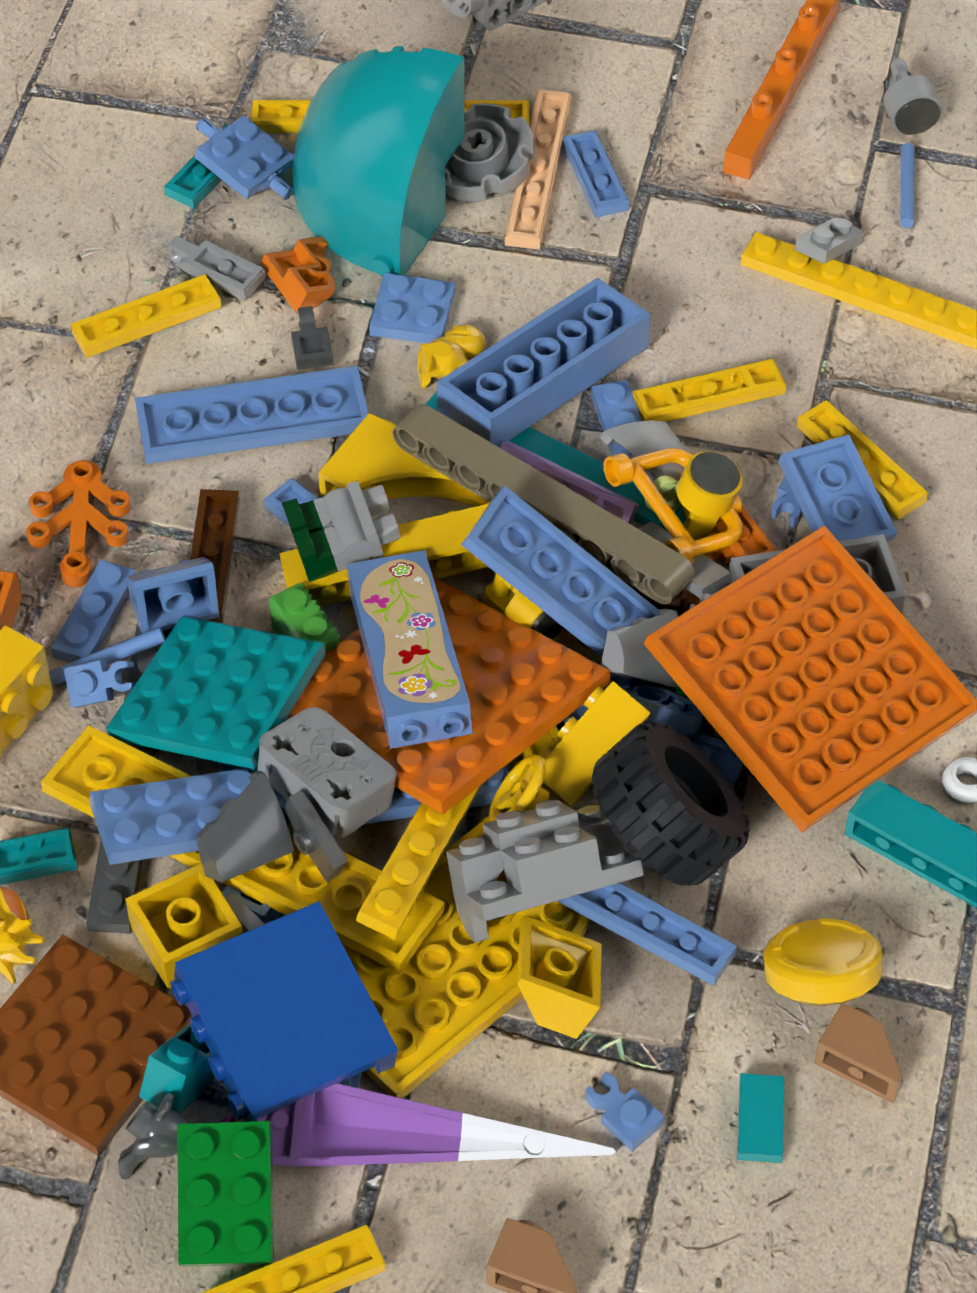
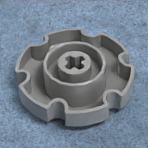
(491, 154)

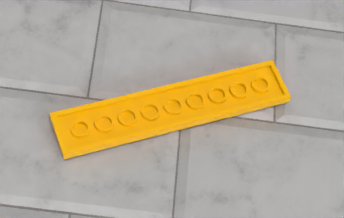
(284, 884)

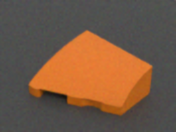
(301, 273)

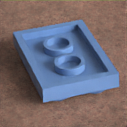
(836, 490)

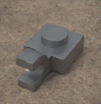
(311, 344)

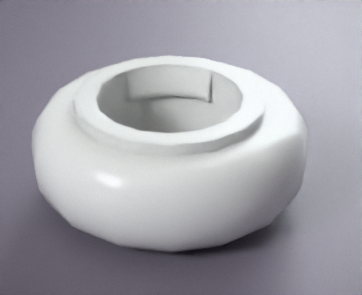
(956, 789)

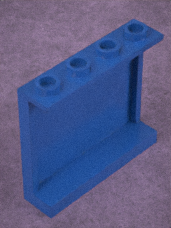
(282, 1013)

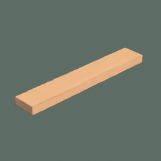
(534, 194)

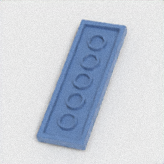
(250, 414)
(554, 571)

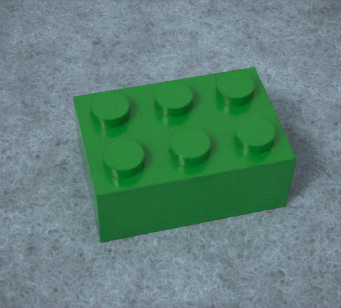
(225, 1194)

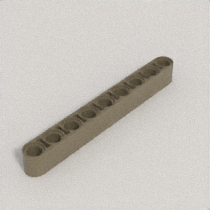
(487, 468)

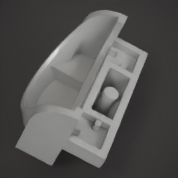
(544, 859)

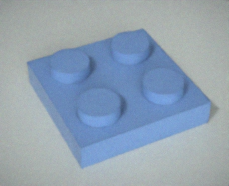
(412, 308)

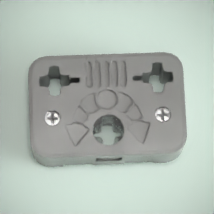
(331, 766)

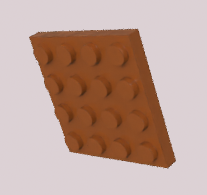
(82, 1042)

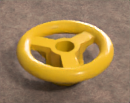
(521, 787)

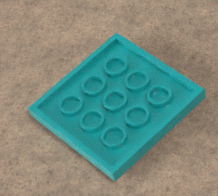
(216, 691)

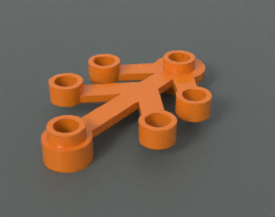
(81, 480)

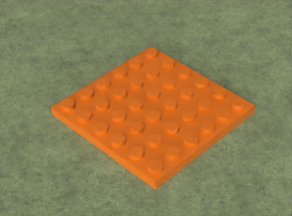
(812, 677)
(515, 690)

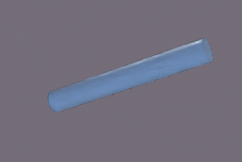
(907, 185)
(114, 653)

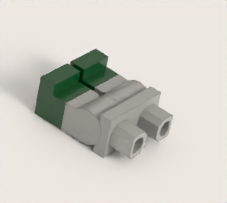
(340, 528)

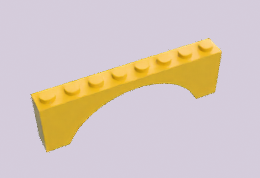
(377, 460)

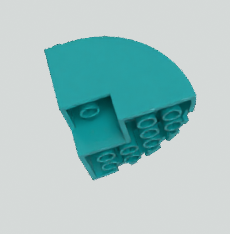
(378, 154)

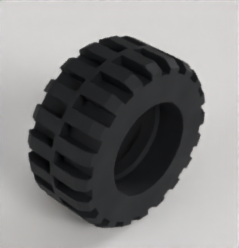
(670, 804)

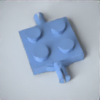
(245, 157)

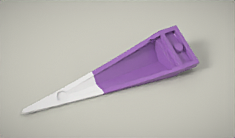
(373, 1128)

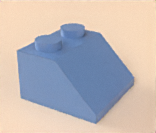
(172, 592)

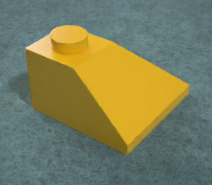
(559, 976)

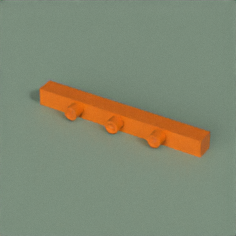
(779, 87)

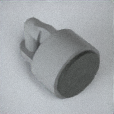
(911, 101)

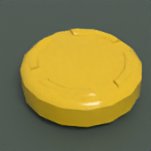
(823, 962)

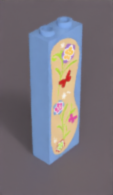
(409, 650)

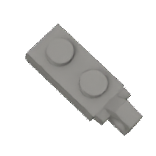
(220, 266)

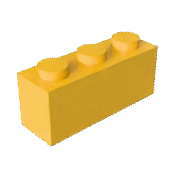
(584, 741)

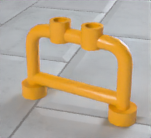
(622, 470)

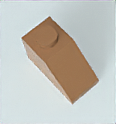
(859, 1052)
(527, 1261)

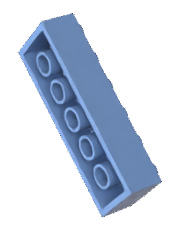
(544, 363)

